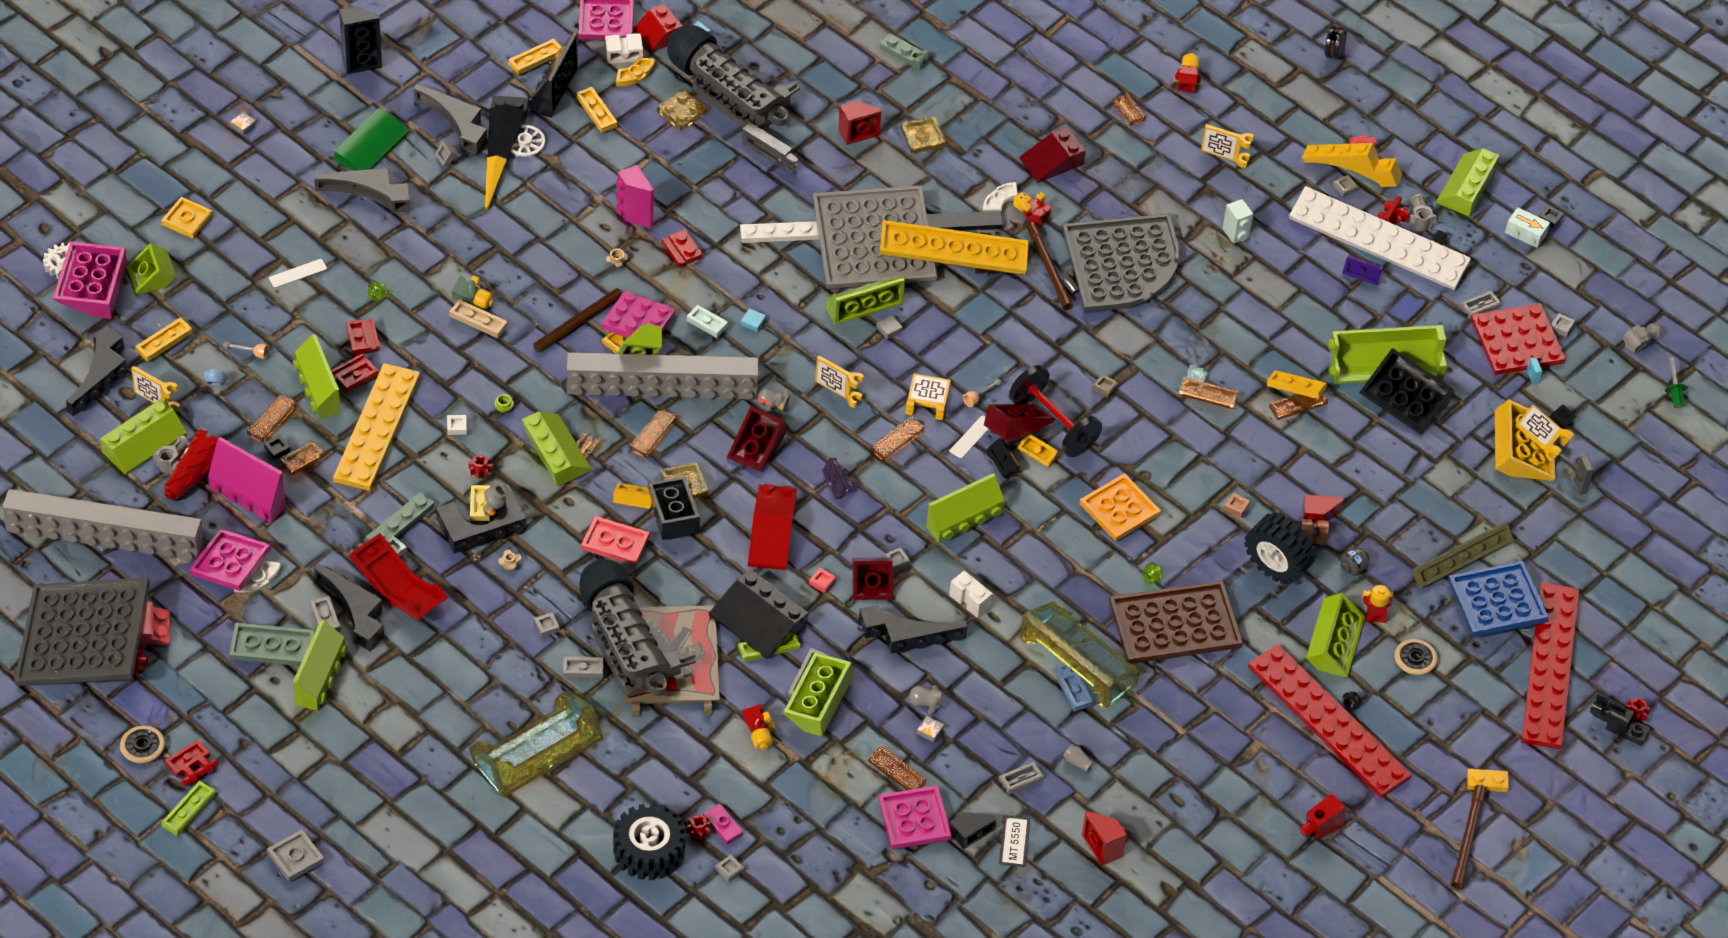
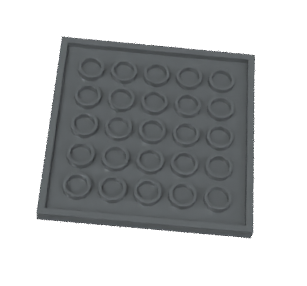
(82, 631)

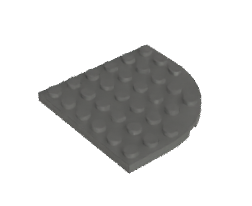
(1122, 259)

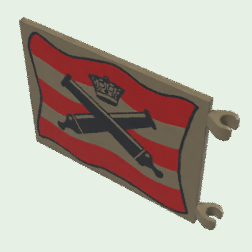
(684, 631)

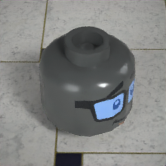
(1355, 561)

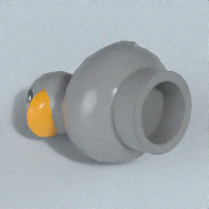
(495, 499)

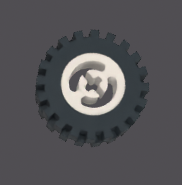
(1280, 548)
(648, 856)

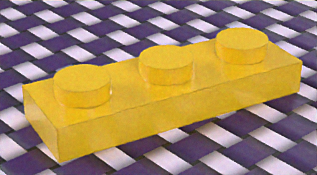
(534, 57)
(596, 109)
(164, 339)
(1296, 384)

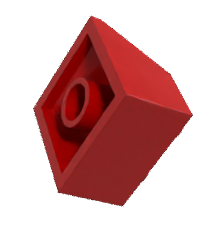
(657, 27)
(859, 122)
(1104, 837)

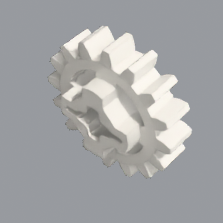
(54, 259)

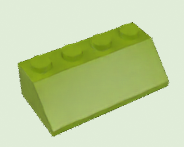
(1468, 181)
(865, 299)
(317, 378)
(142, 436)
(555, 447)
(965, 508)
(1335, 635)
(318, 667)
(819, 693)

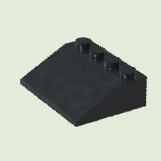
(556, 78)
(1407, 391)
(759, 614)

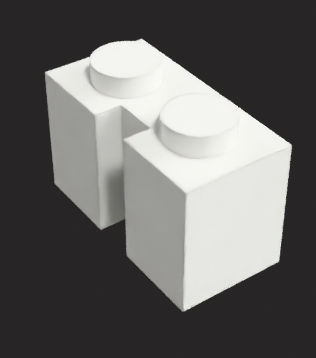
(623, 49)
(968, 590)

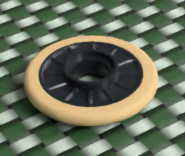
(1415, 646)
(146, 754)

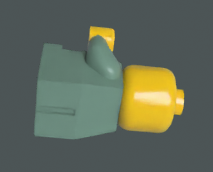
(471, 293)

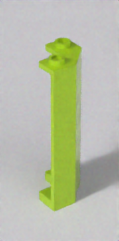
(1360, 352)

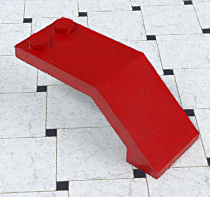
(772, 527)
(395, 580)

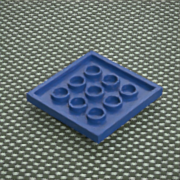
(1498, 598)

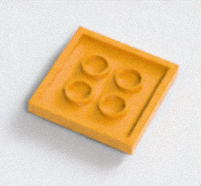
(1120, 507)

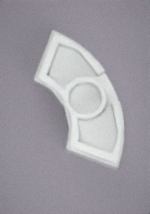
(1000, 197)
(262, 576)

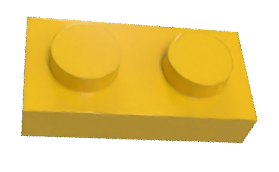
(1490, 779)

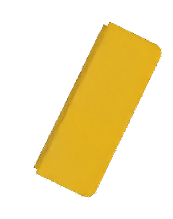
(1038, 450)
(632, 495)

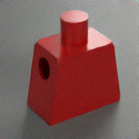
(1324, 818)

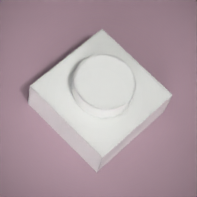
(456, 425)

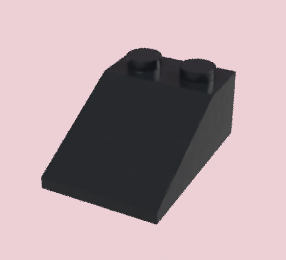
(674, 507)

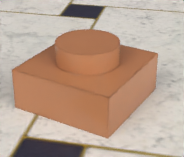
(1237, 505)

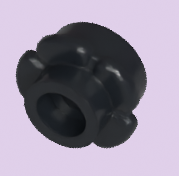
(1351, 700)

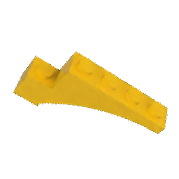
(1358, 158)

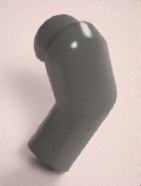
(1068, 282)

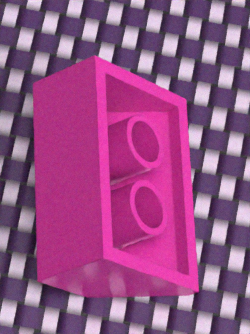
(635, 197)

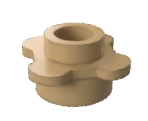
(617, 257)
(509, 564)

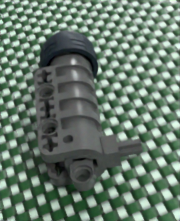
(696, 53)
(610, 598)

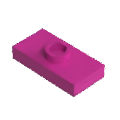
(723, 824)

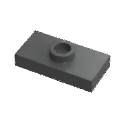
(1583, 474)

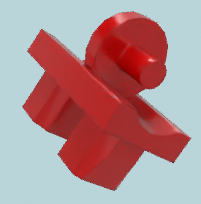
(1395, 211)

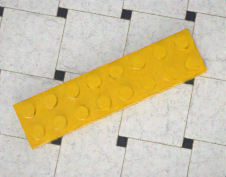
(954, 247)
(376, 427)

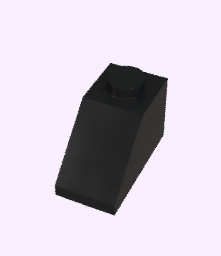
(971, 827)

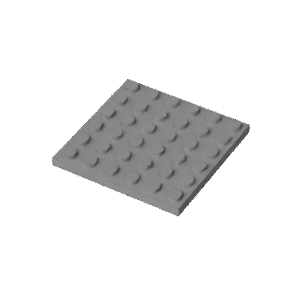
(851, 235)

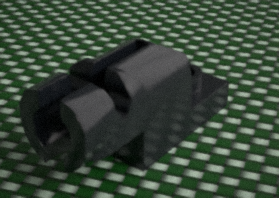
(1619, 720)

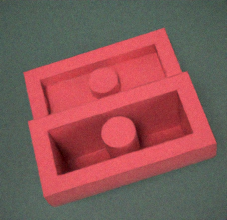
(155, 626)

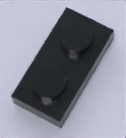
(1003, 458)

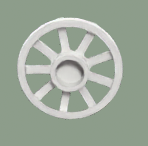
(526, 140)

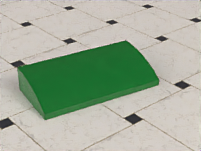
(370, 142)

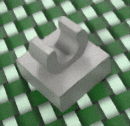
(446, 153)

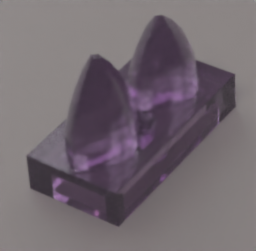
(836, 479)

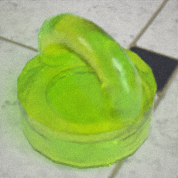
(377, 288)
(1153, 571)

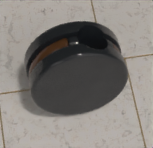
(1335, 42)

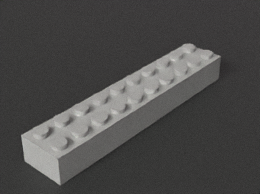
(662, 375)
(103, 525)

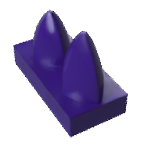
(1362, 269)

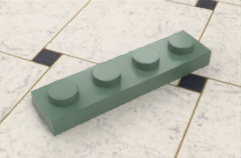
(404, 517)

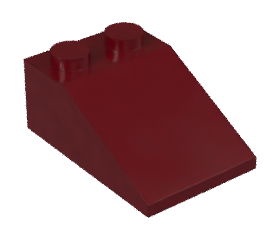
(1054, 155)
(1015, 420)
(757, 439)

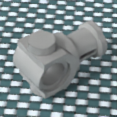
(1422, 215)
(1639, 337)
(169, 456)

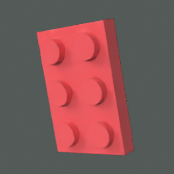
(615, 540)

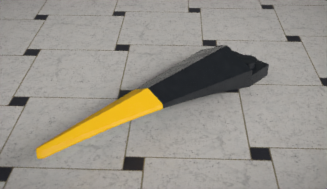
(505, 122)

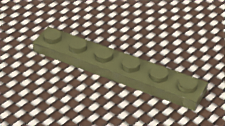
(1462, 555)

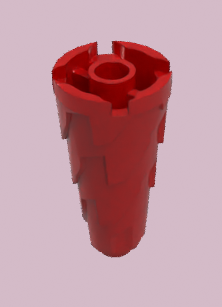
(192, 466)

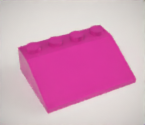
(91, 278)
(247, 481)

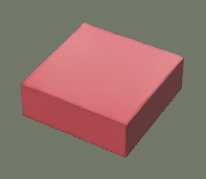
(822, 580)

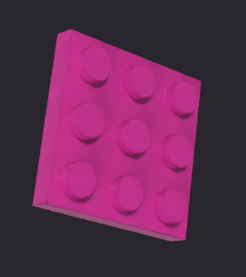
(605, 18)
(634, 311)
(230, 559)
(914, 817)

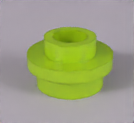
(504, 403)

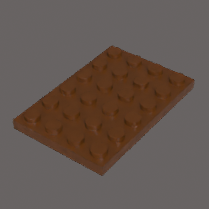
(1175, 622)

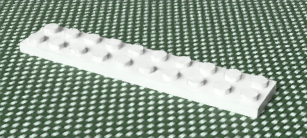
(1379, 238)

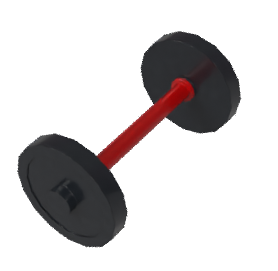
(1080, 435)

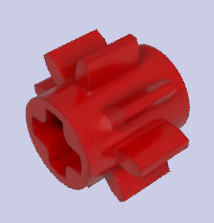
(480, 466)
(141, 662)
(1639, 707)
(698, 827)

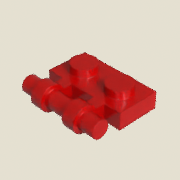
(189, 757)

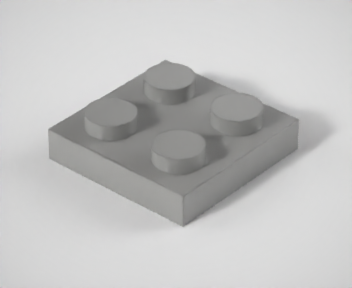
(295, 855)

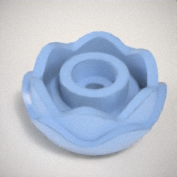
(214, 377)

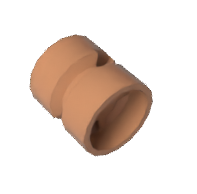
(1322, 530)

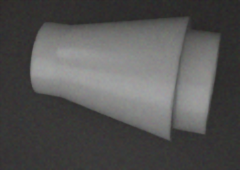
(1077, 757)

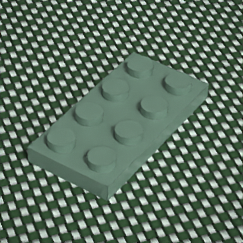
(270, 644)

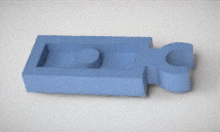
(1073, 688)

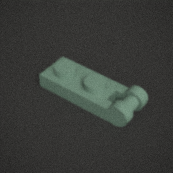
(904, 51)

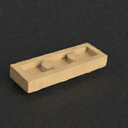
(478, 318)

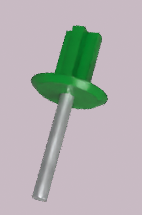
(1676, 389)

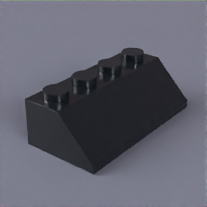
(360, 39)

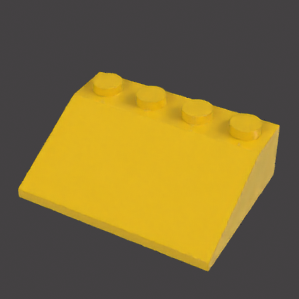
(1516, 452)

